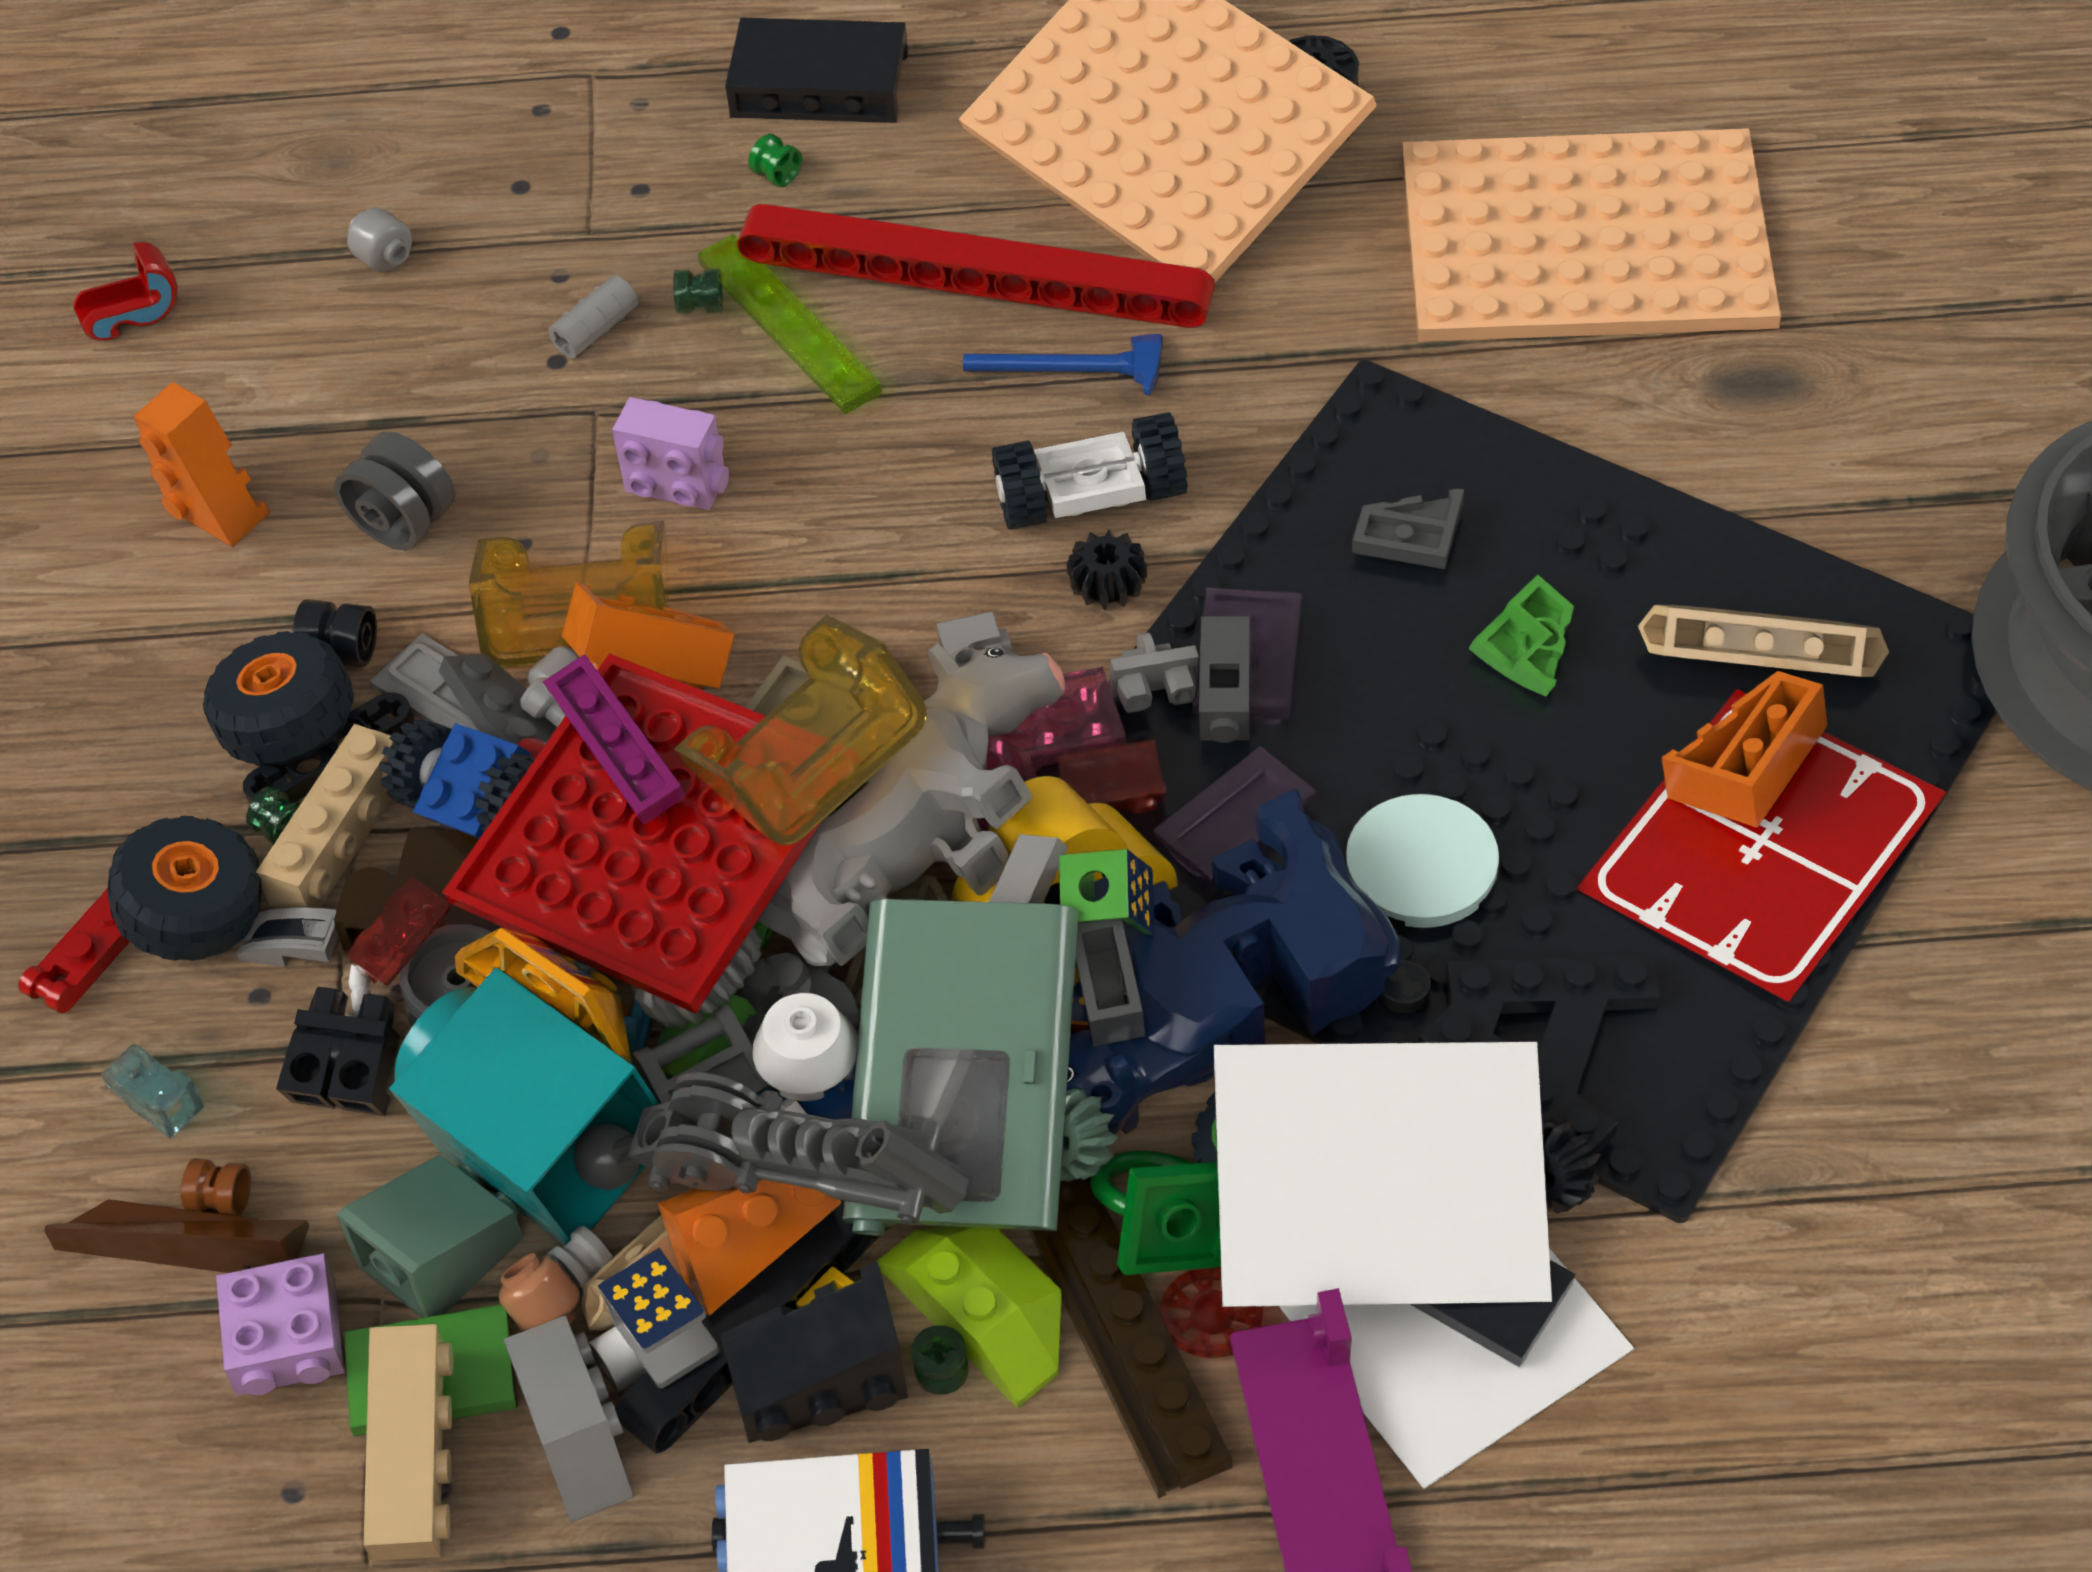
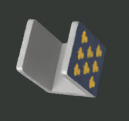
(658, 1318)

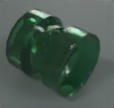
(698, 291)

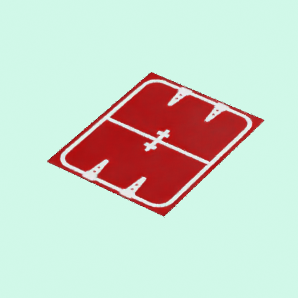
(1774, 893)

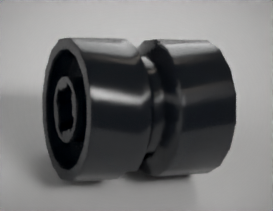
(347, 629)

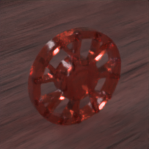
(1206, 1314)

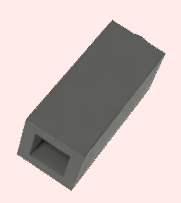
(1225, 678)

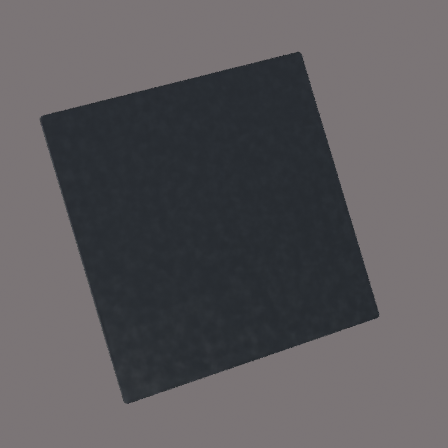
(1404, 708)

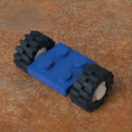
(452, 774)

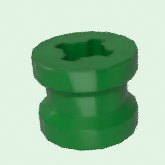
(775, 160)

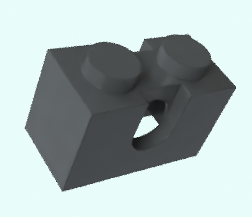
(1100, 964)

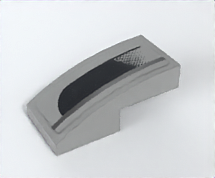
(290, 933)

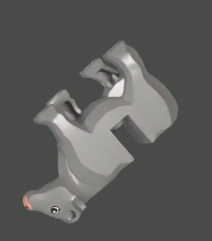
(919, 805)

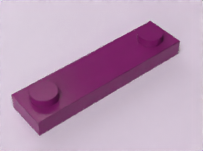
(614, 739)

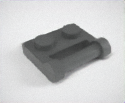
(731, 1063)

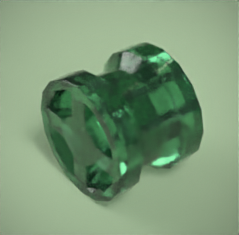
(270, 813)
(940, 1374)

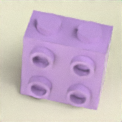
(670, 453)
(280, 1325)

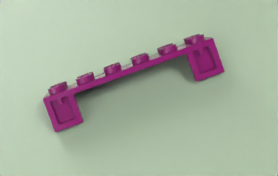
(1315, 1444)

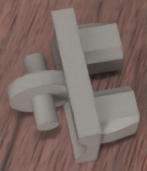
(1153, 669)

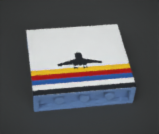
(830, 1514)

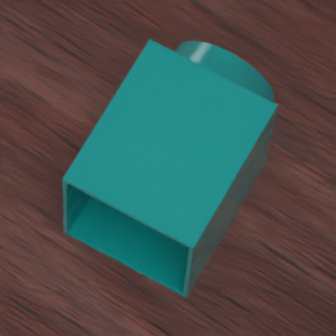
(511, 1092)

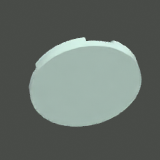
(1423, 859)

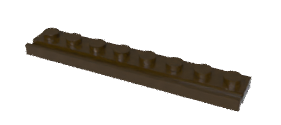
(1130, 1345)

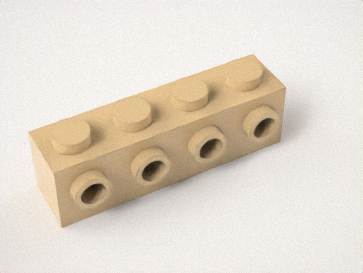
(328, 824)
(406, 1442)

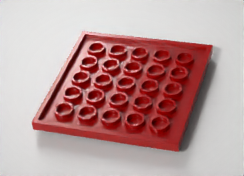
(625, 897)

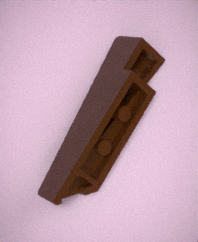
(179, 1237)

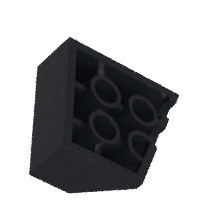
(817, 1360)

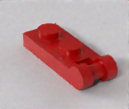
(77, 957)

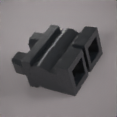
(341, 1056)

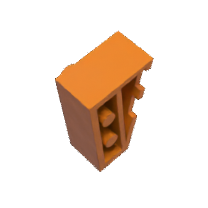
(193, 466)
(662, 640)
(1751, 753)
(734, 1235)

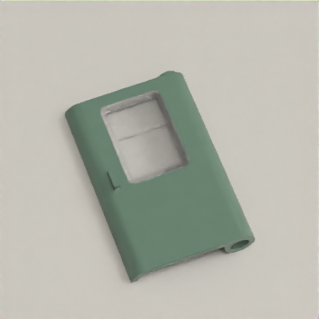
(951, 1030)

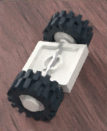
(1090, 472)

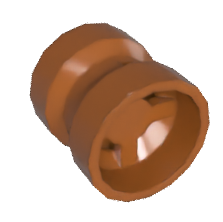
(216, 1187)

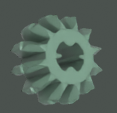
(1084, 1136)

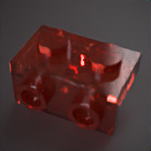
(1116, 776)
(398, 932)

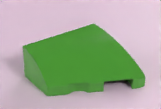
(1527, 637)

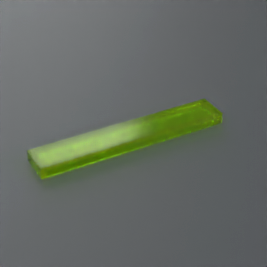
(792, 326)

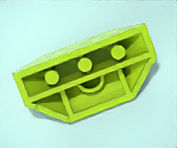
(989, 1296)

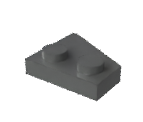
(1409, 529)

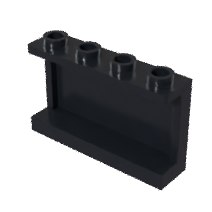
(816, 70)

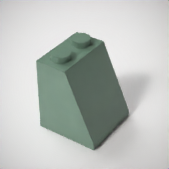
(430, 1234)

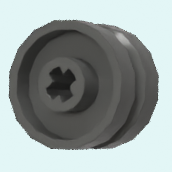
(394, 490)
(433, 967)

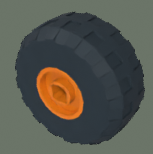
(278, 698)
(184, 888)

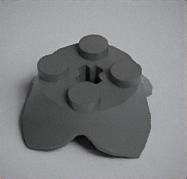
(788, 975)

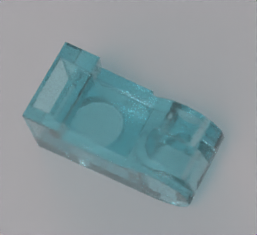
(152, 1089)

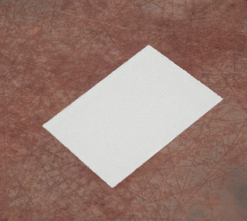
(1381, 1173)
(1449, 1397)

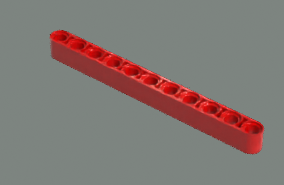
(977, 265)

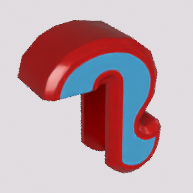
(130, 301)

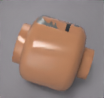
(538, 1291)

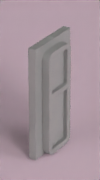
(418, 679)

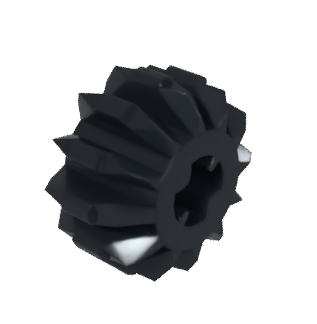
(1107, 569)
(1567, 1166)

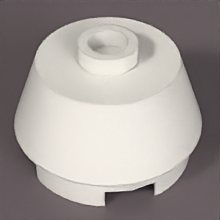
(805, 1047)

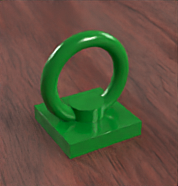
(1167, 1211)

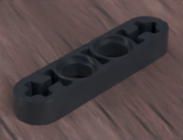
(301, 783)

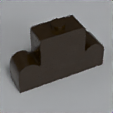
(429, 857)

